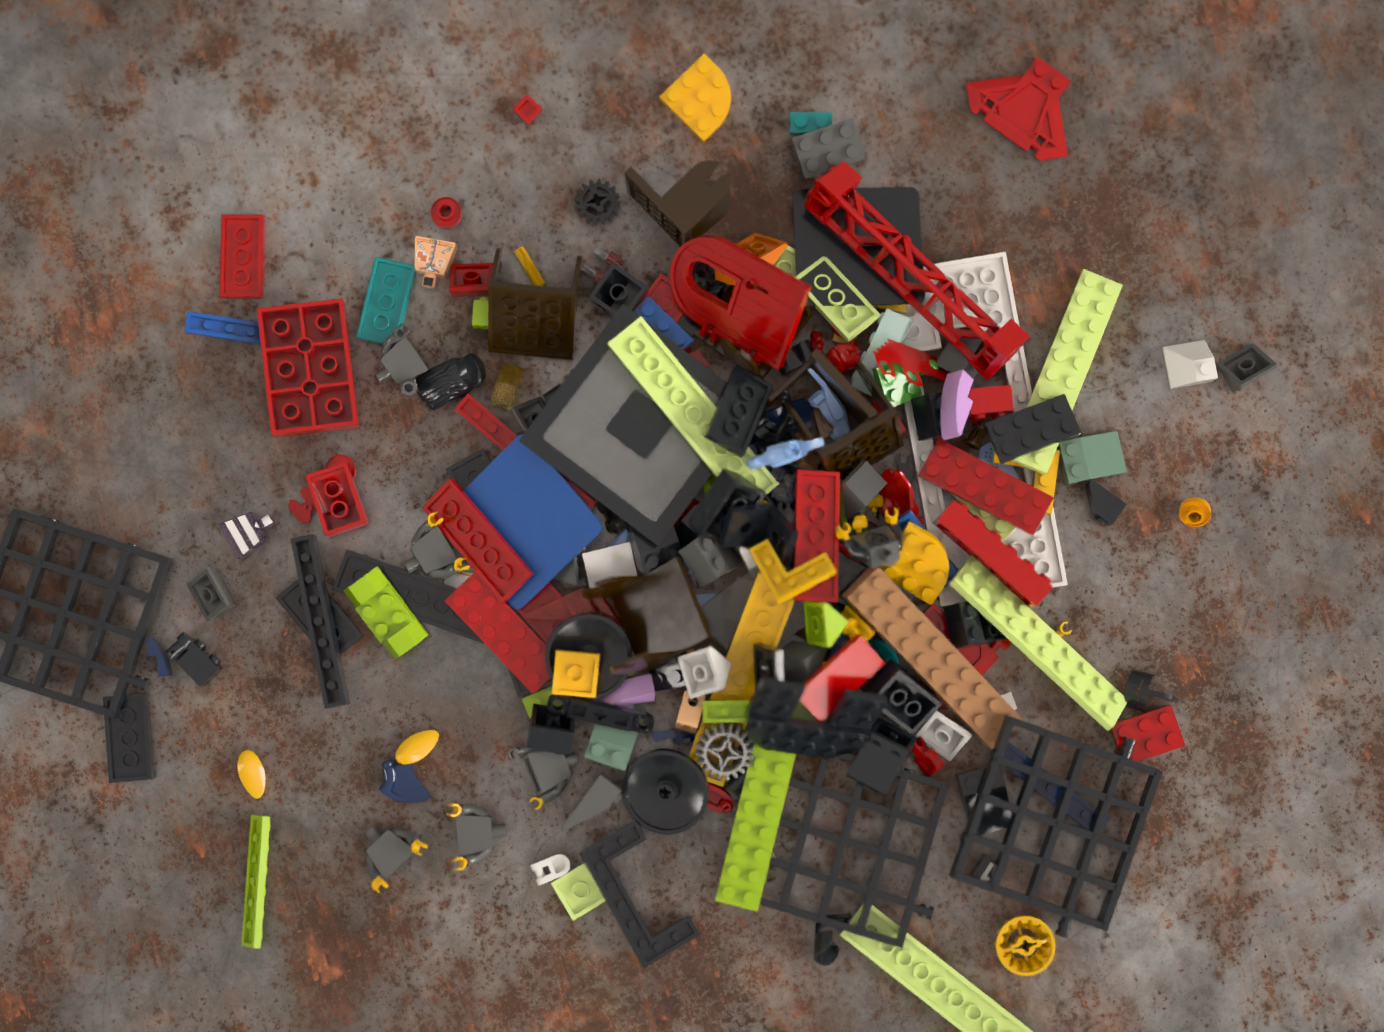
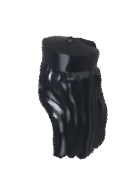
(450, 380)

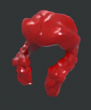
(841, 355)

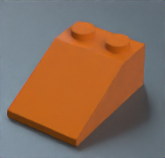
(761, 246)

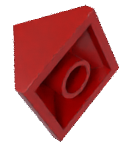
(470, 279)

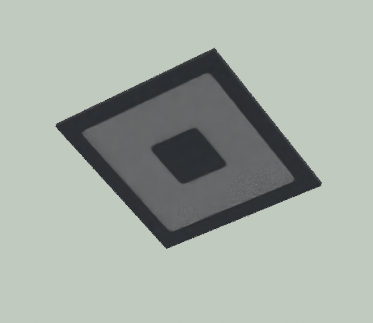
(618, 441)

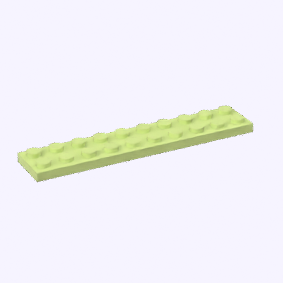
(1072, 351)
(680, 399)
(1039, 642)
(932, 979)

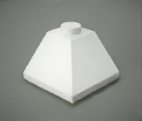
(1189, 364)

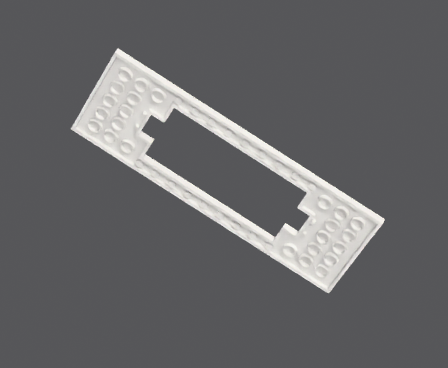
(989, 285)

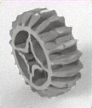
(732, 753)

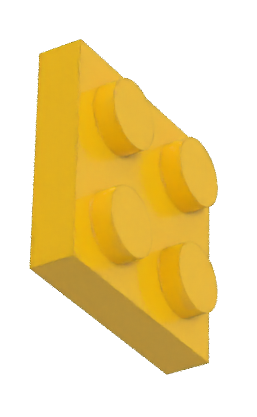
(575, 673)

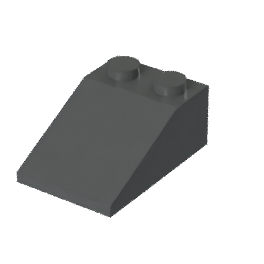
(708, 559)
(598, 798)

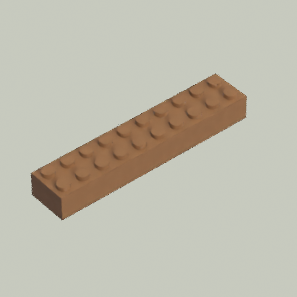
(929, 654)

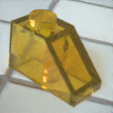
(507, 386)

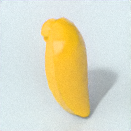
(416, 747)
(251, 773)

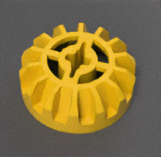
(1043, 941)

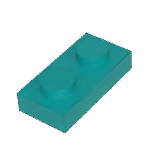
(808, 121)

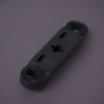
(613, 715)

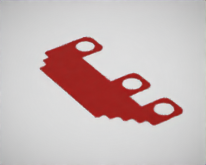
(909, 359)

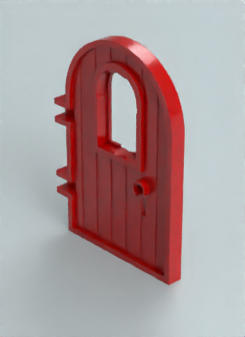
(753, 316)

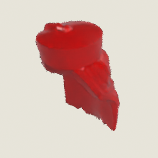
(898, 495)

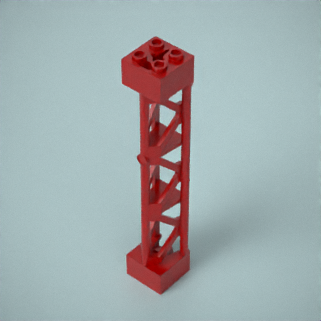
(838, 191)

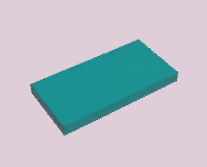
(385, 299)

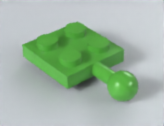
(898, 388)

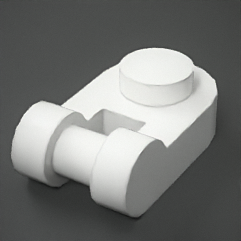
(558, 866)

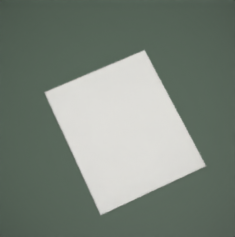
(609, 563)

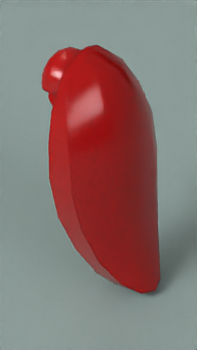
(719, 799)

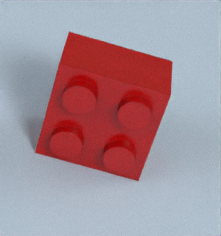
(990, 402)

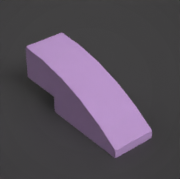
(955, 403)
(631, 692)

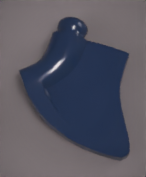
(402, 784)

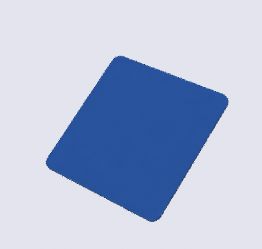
(534, 514)

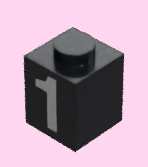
(983, 868)

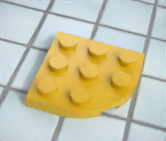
(700, 98)
(921, 565)

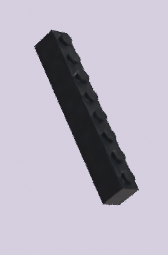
(320, 621)

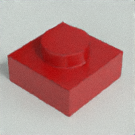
(527, 109)

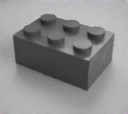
(827, 146)

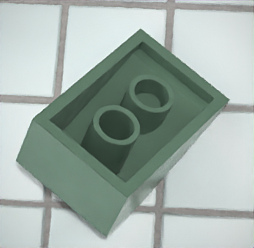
(1091, 458)
(612, 745)

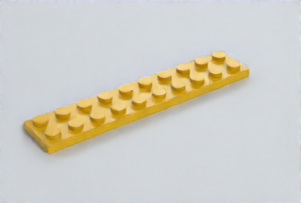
(760, 623)

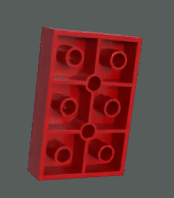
(308, 368)

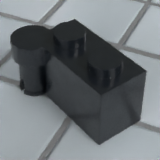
(194, 659)

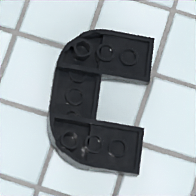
(844, 731)

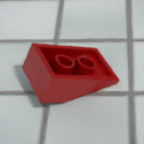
(337, 500)

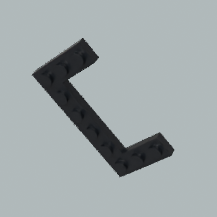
(646, 948)

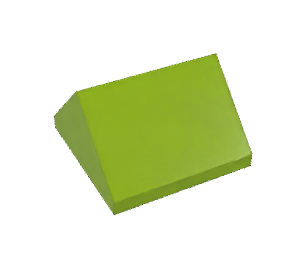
(822, 623)

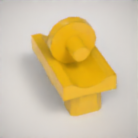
(856, 624)

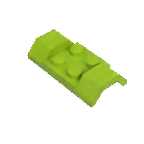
(385, 613)

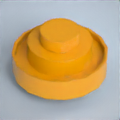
(1195, 512)

